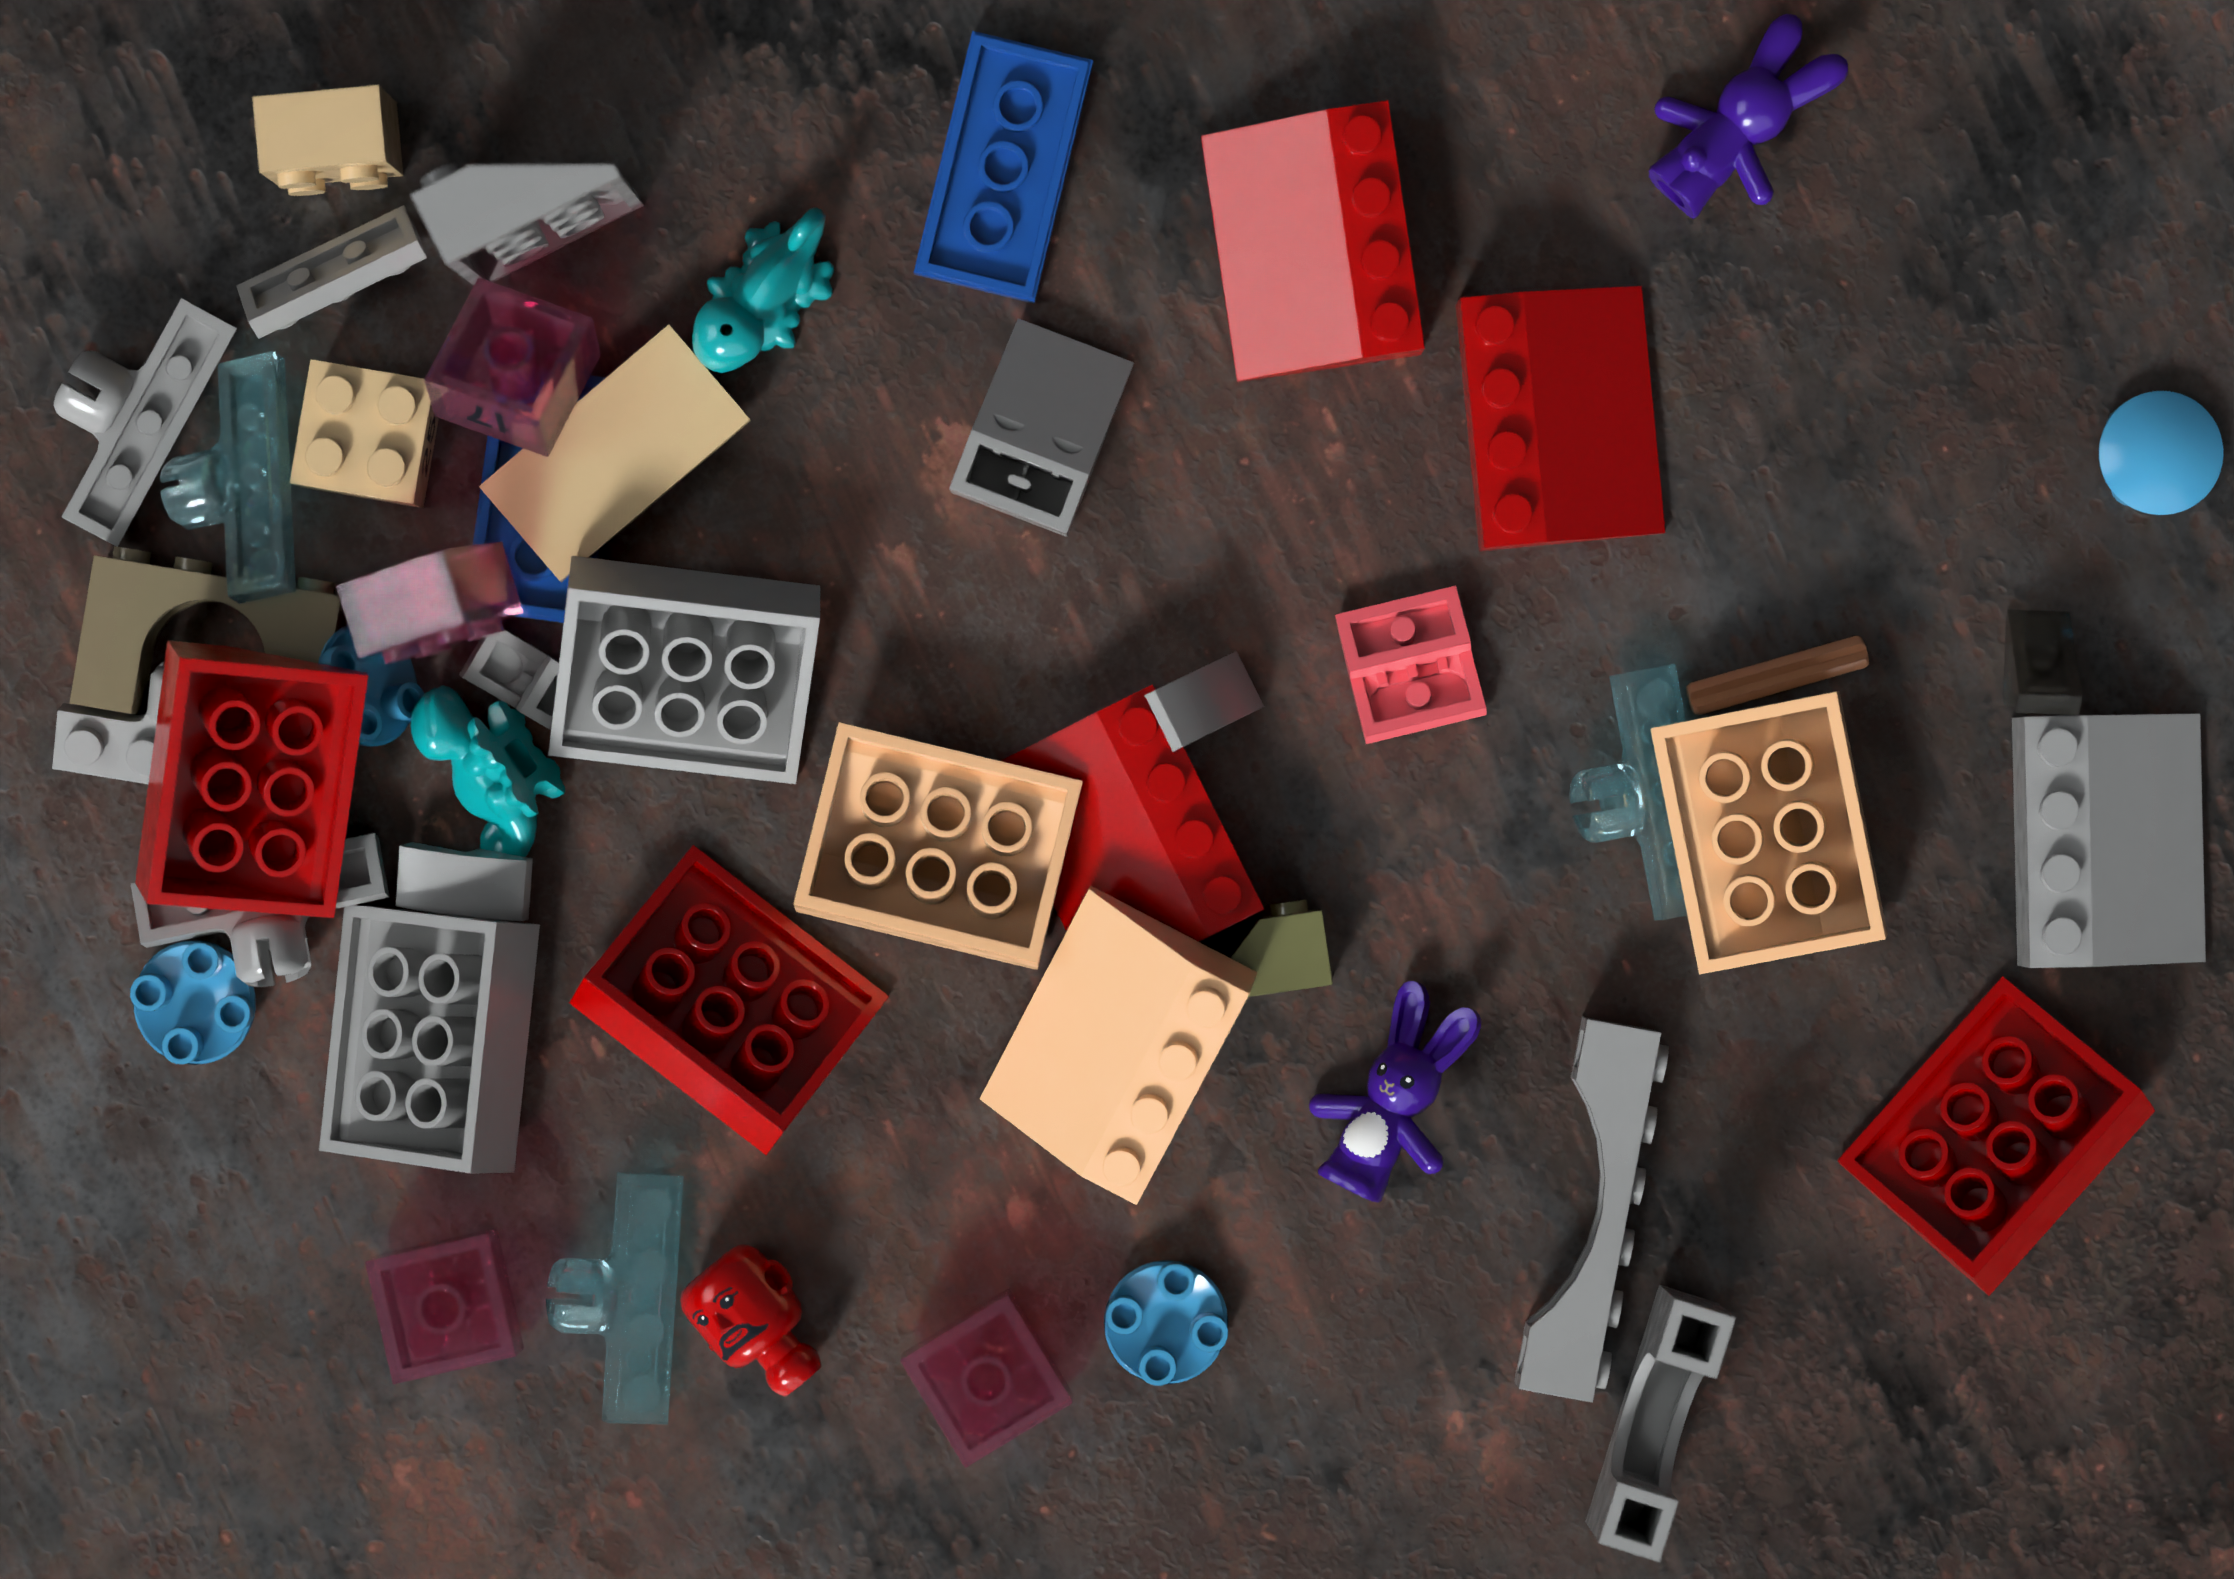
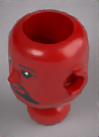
(747, 1314)

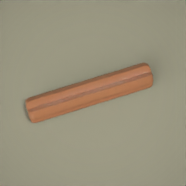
(1777, 675)

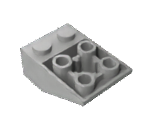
(1041, 427)

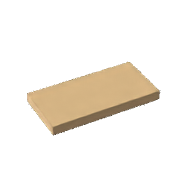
(616, 453)

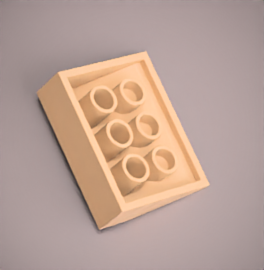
(1769, 833)
(937, 846)
(1117, 1043)

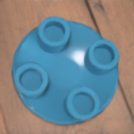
(2160, 453)
(389, 692)
(193, 1003)
(1166, 1322)

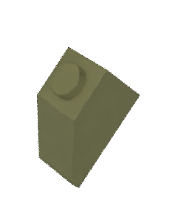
(1286, 950)

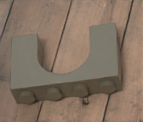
(135, 601)

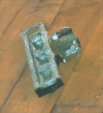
(243, 480)
(1632, 788)
(629, 1297)

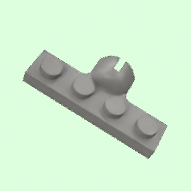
(137, 416)
(107, 740)
(266, 938)

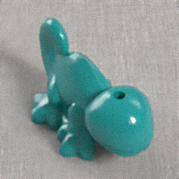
(761, 300)
(492, 769)

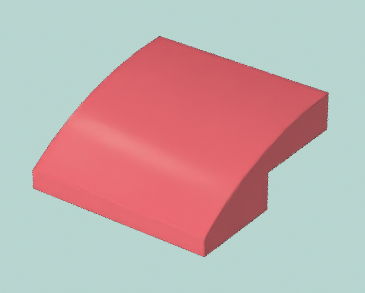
(1410, 664)

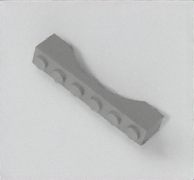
(1567, 1334)

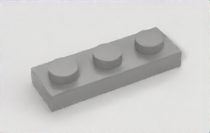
(331, 272)

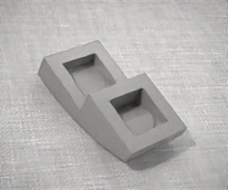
(515, 675)
(1204, 701)
(464, 883)

